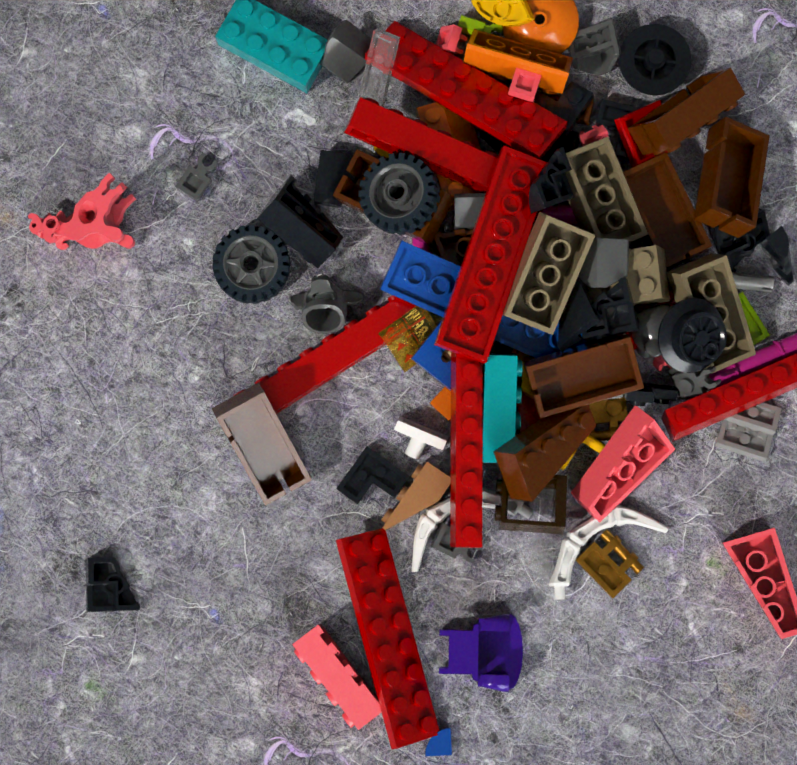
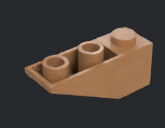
(424, 492)

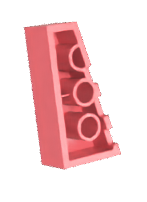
(622, 464)
(767, 576)
(338, 676)

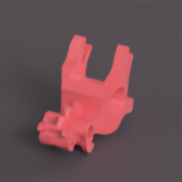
(93, 221)

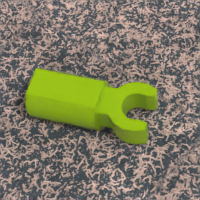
(468, 24)

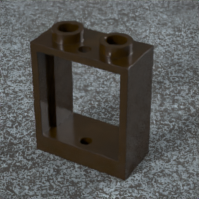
(558, 524)

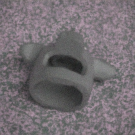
(325, 305)
(647, 337)

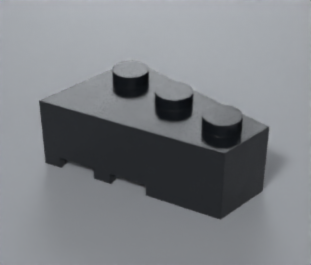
(299, 224)

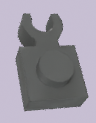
(195, 181)
(694, 383)
(442, 543)

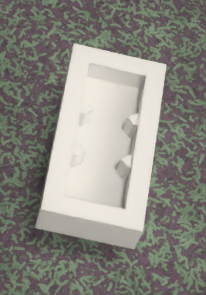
(419, 436)

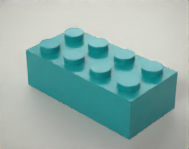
(273, 43)
(500, 401)

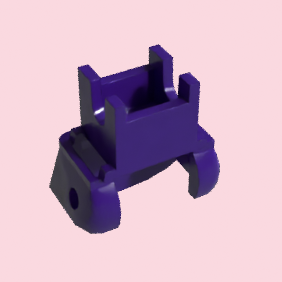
(487, 652)

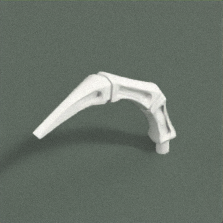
(439, 512)
(580, 535)

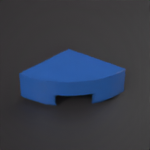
(440, 744)

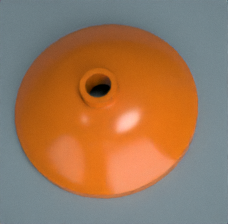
(557, 30)

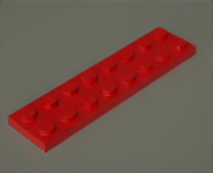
(473, 94)
(491, 258)
(388, 638)

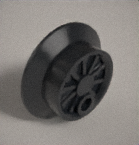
(655, 59)
(691, 335)

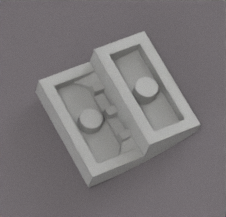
(750, 431)

